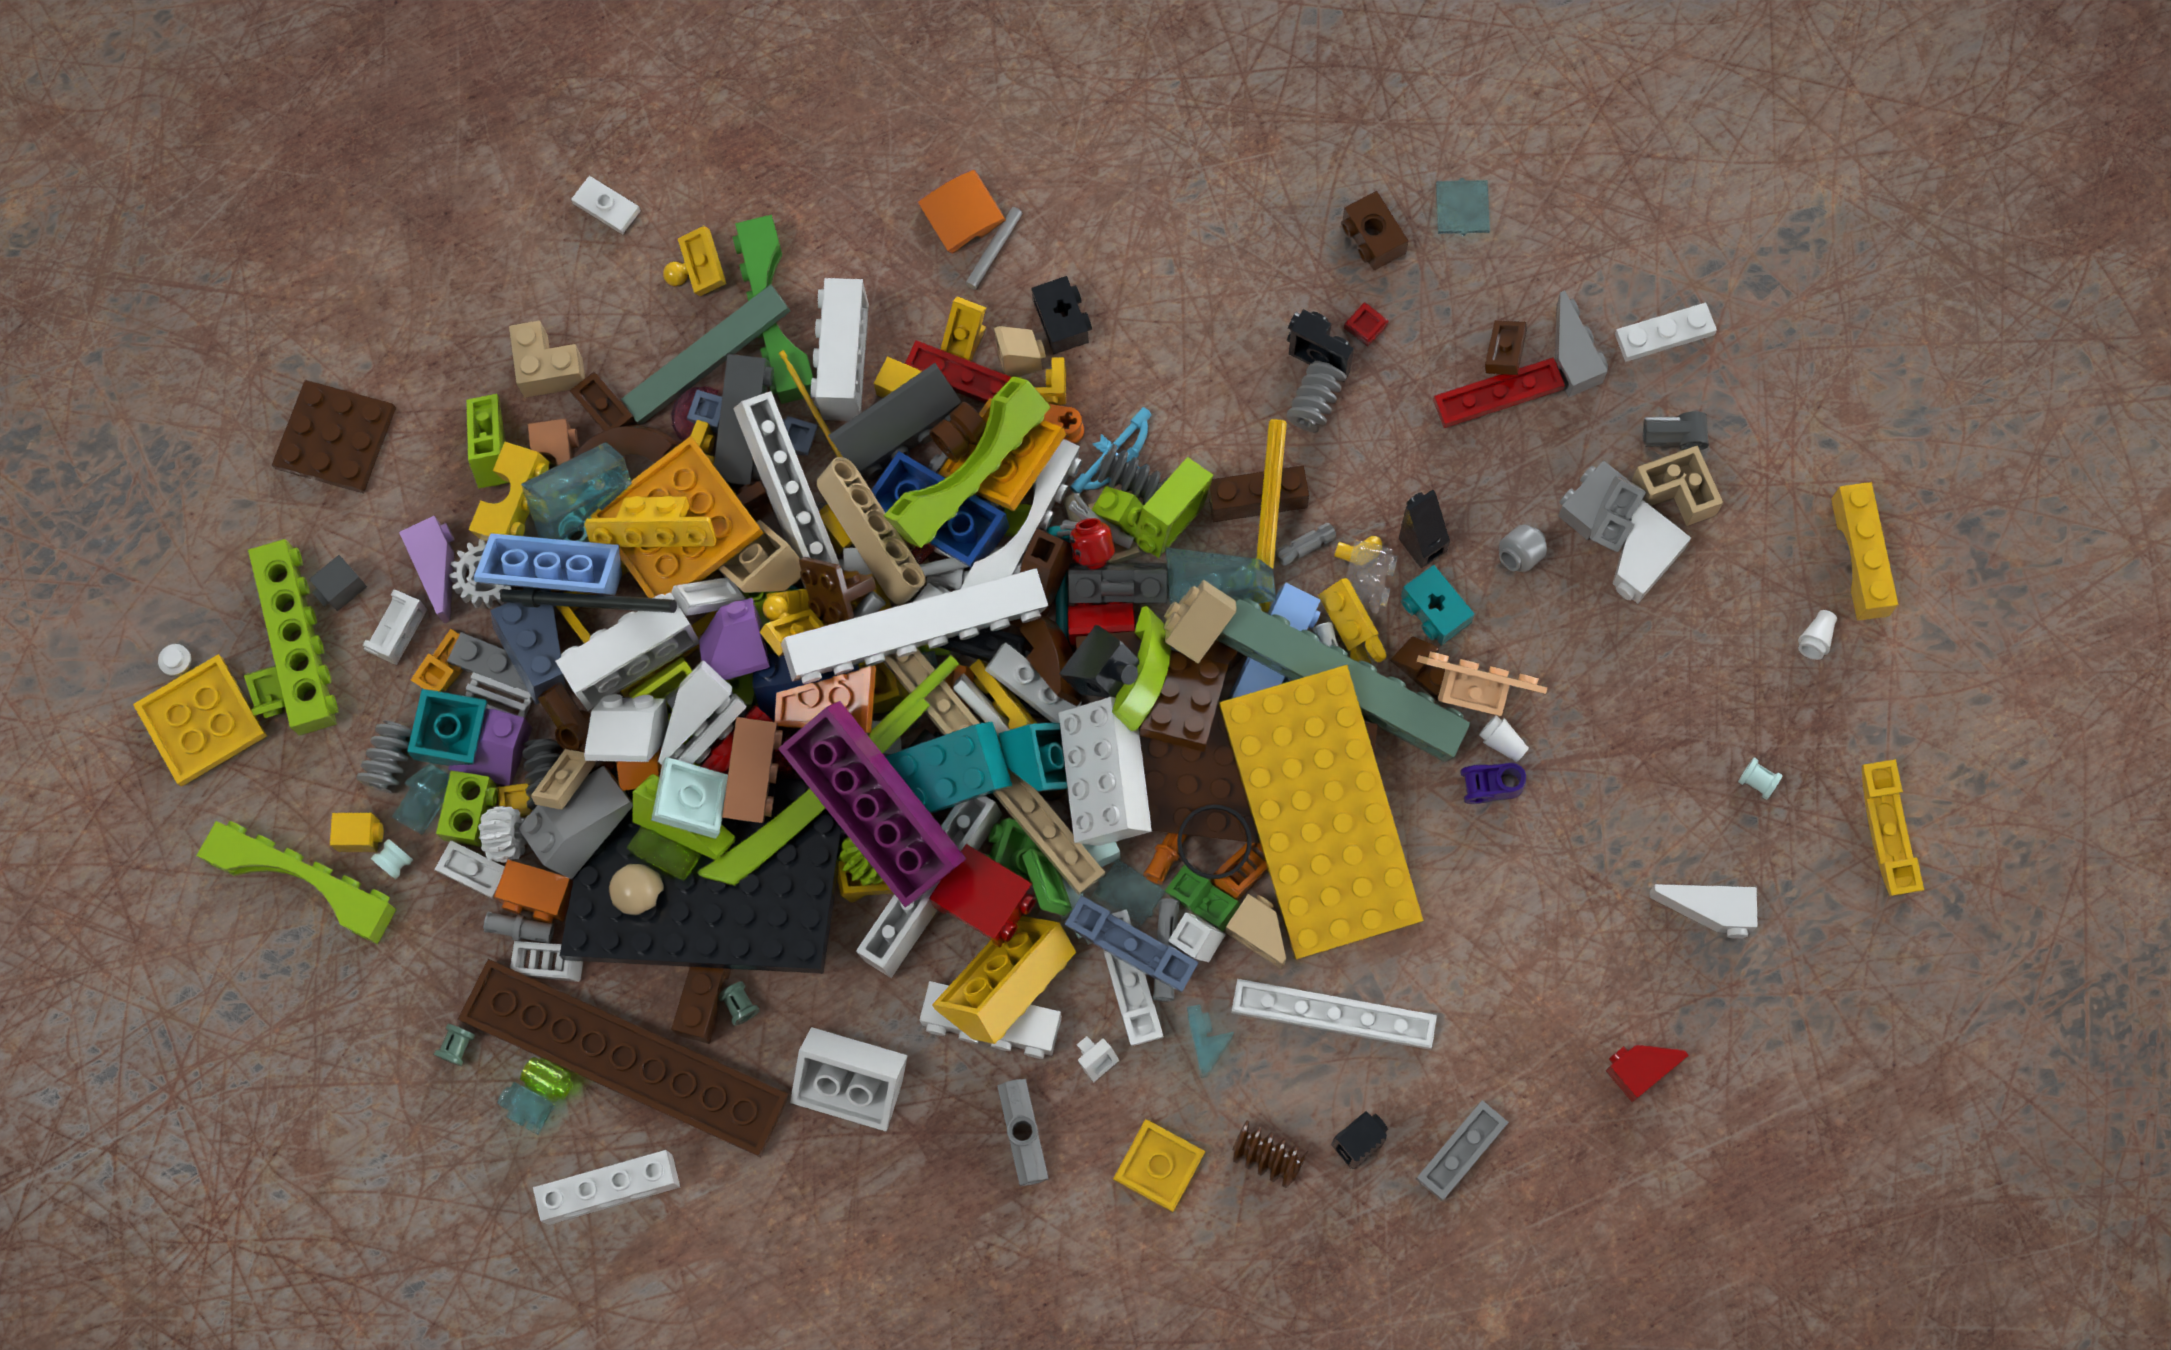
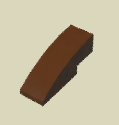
(1050, 655)

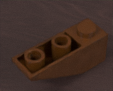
(1052, 561)

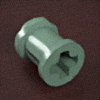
(738, 1003)
(454, 1044)

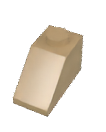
(1018, 351)
(1258, 929)

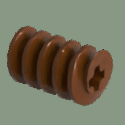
(1268, 1155)

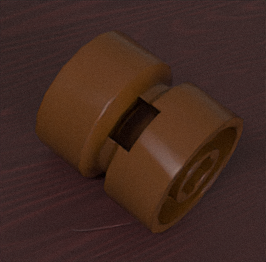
(955, 435)

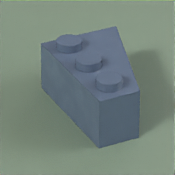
(531, 644)

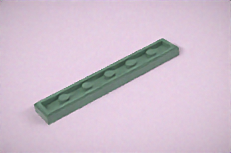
(705, 354)

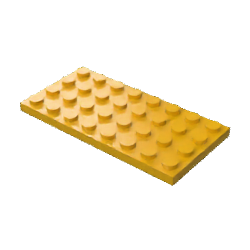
(1321, 811)

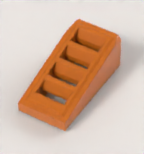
(1236, 884)

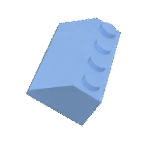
(550, 564)

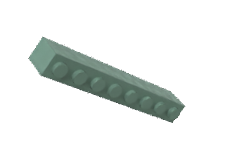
(1381, 699)

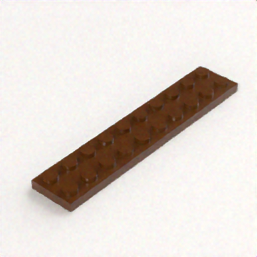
(624, 1057)

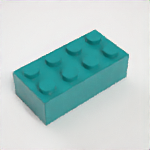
(954, 767)

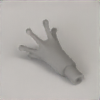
(1118, 537)

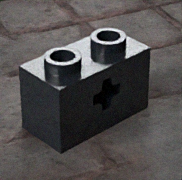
(1066, 331)

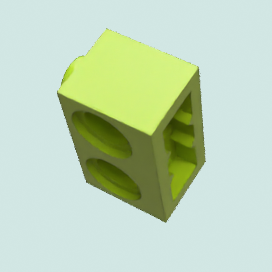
(457, 807)

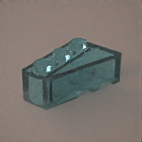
(575, 490)
(1230, 574)

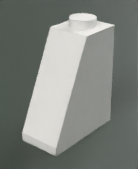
(1647, 552)

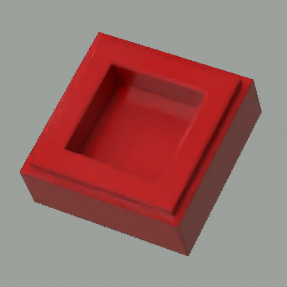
(1366, 324)

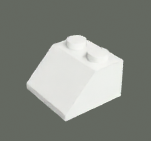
(626, 728)

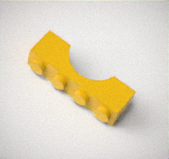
(1872, 577)

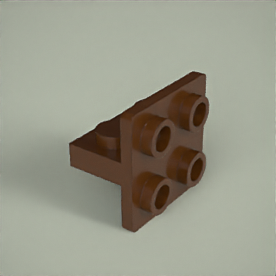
(833, 589)

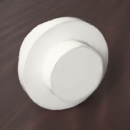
(174, 660)

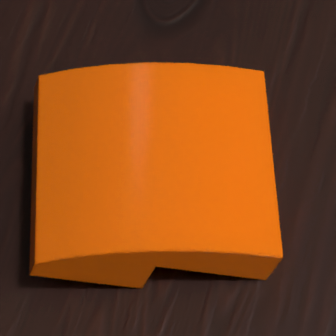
(961, 210)

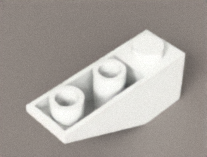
(696, 700)

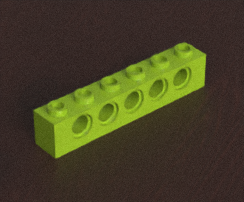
(267, 564)

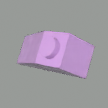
(432, 555)

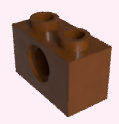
(1373, 213)

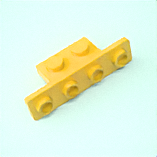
(652, 524)

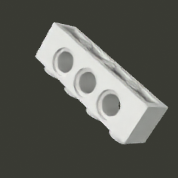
(606, 1187)

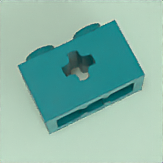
(1435, 589)

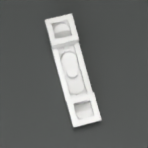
(1133, 997)

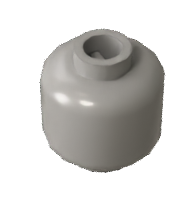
(1522, 548)

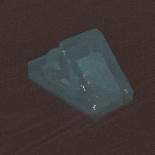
(423, 798)
(1207, 1049)

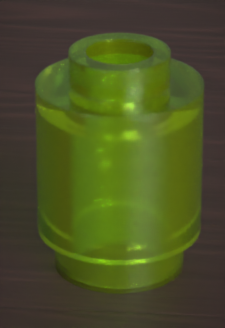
(546, 1079)

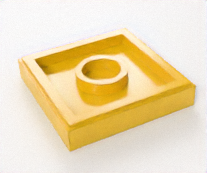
(1159, 1165)

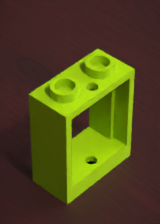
(1172, 507)

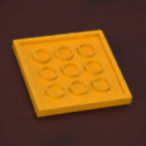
(692, 475)

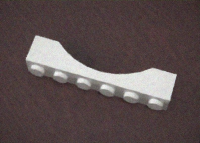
(1048, 489)

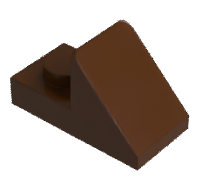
(1424, 675)

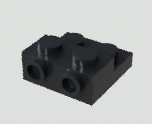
(1312, 341)

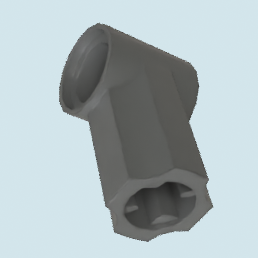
(1684, 431)

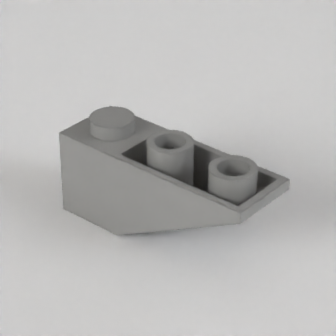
(1574, 349)

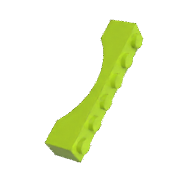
(1011, 416)
(239, 854)

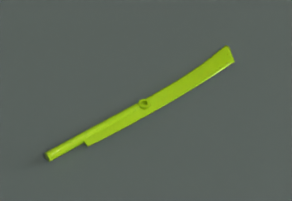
(770, 838)

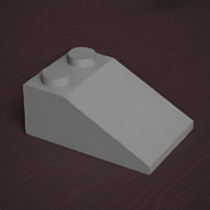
(572, 835)

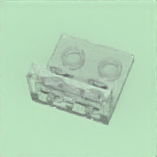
(1368, 573)

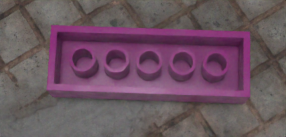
(872, 803)

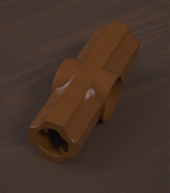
(570, 721)

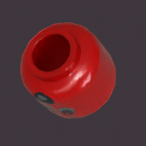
(1092, 543)

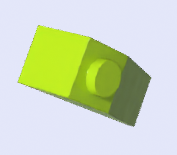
(484, 438)
(643, 807)

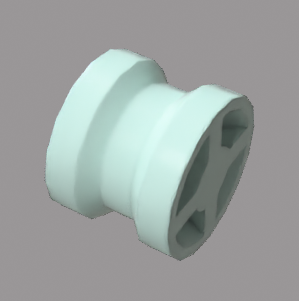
(391, 859)

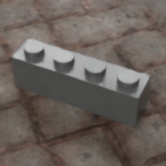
(743, 380)

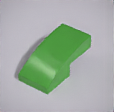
(1202, 898)

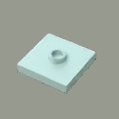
(690, 797)

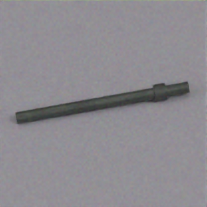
(535, 597)

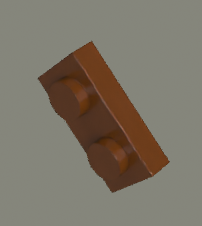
(1505, 347)
(601, 403)

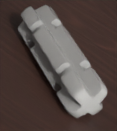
(1306, 544)

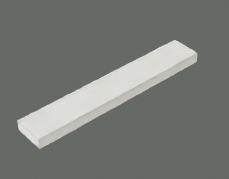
(1334, 1014)

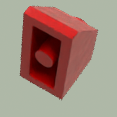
(1642, 1067)

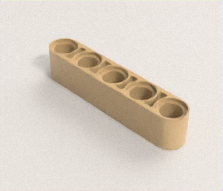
(870, 531)

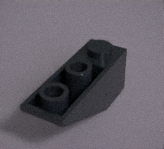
(1424, 529)

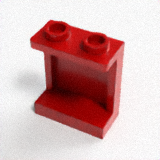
(984, 896)

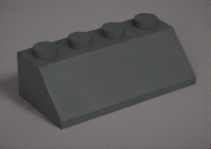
(896, 422)

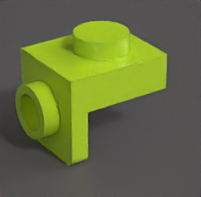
(1119, 509)
(265, 692)

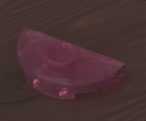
(681, 409)

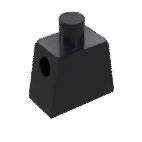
(1100, 665)

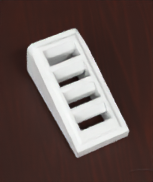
(563, 970)

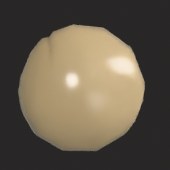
(635, 888)

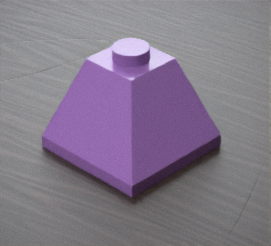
(734, 641)
(499, 747)

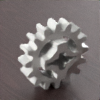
(474, 590)

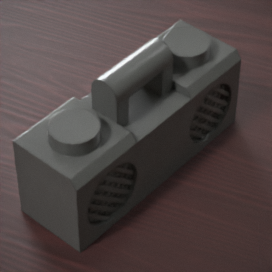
(1118, 583)

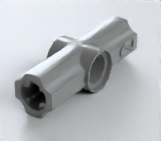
(1028, 1153)

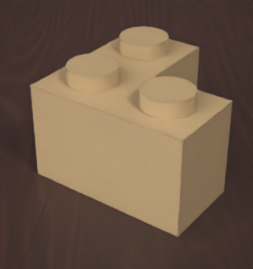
(541, 368)
(1684, 479)
(1198, 620)

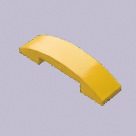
(1889, 828)

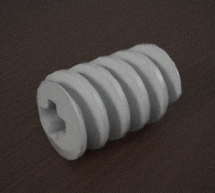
(1314, 394)
(385, 756)

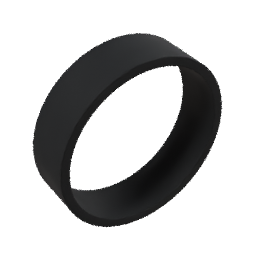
(1242, 821)

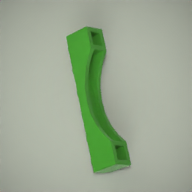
(761, 254)

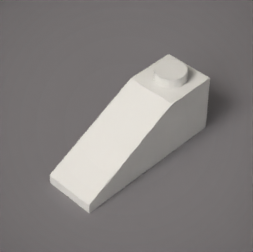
(1716, 907)

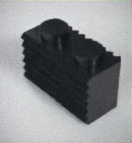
(1360, 1139)

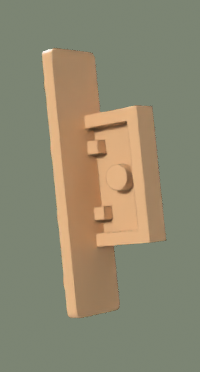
(1474, 688)

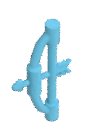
(1139, 421)

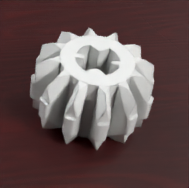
(501, 834)

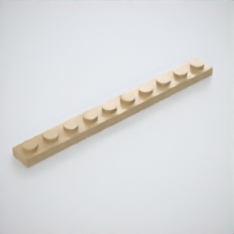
(1021, 799)

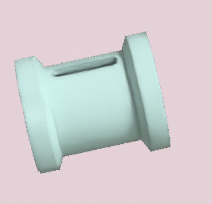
(1760, 778)

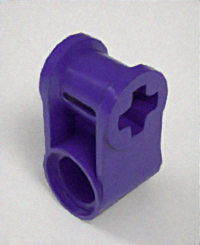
(1490, 782)

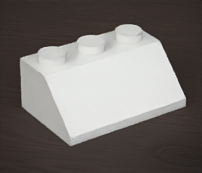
(848, 1078)

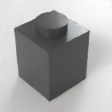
(336, 583)

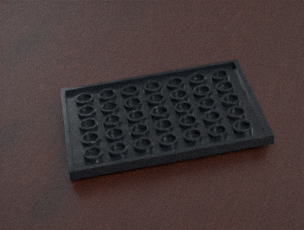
(765, 922)

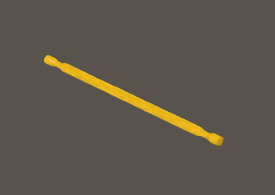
(809, 401)

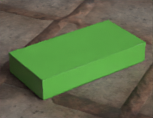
(1047, 883)

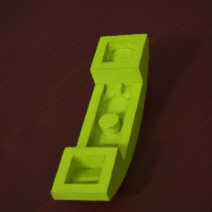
(1137, 699)

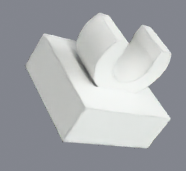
(1096, 1058)

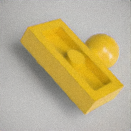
(700, 263)
(784, 625)

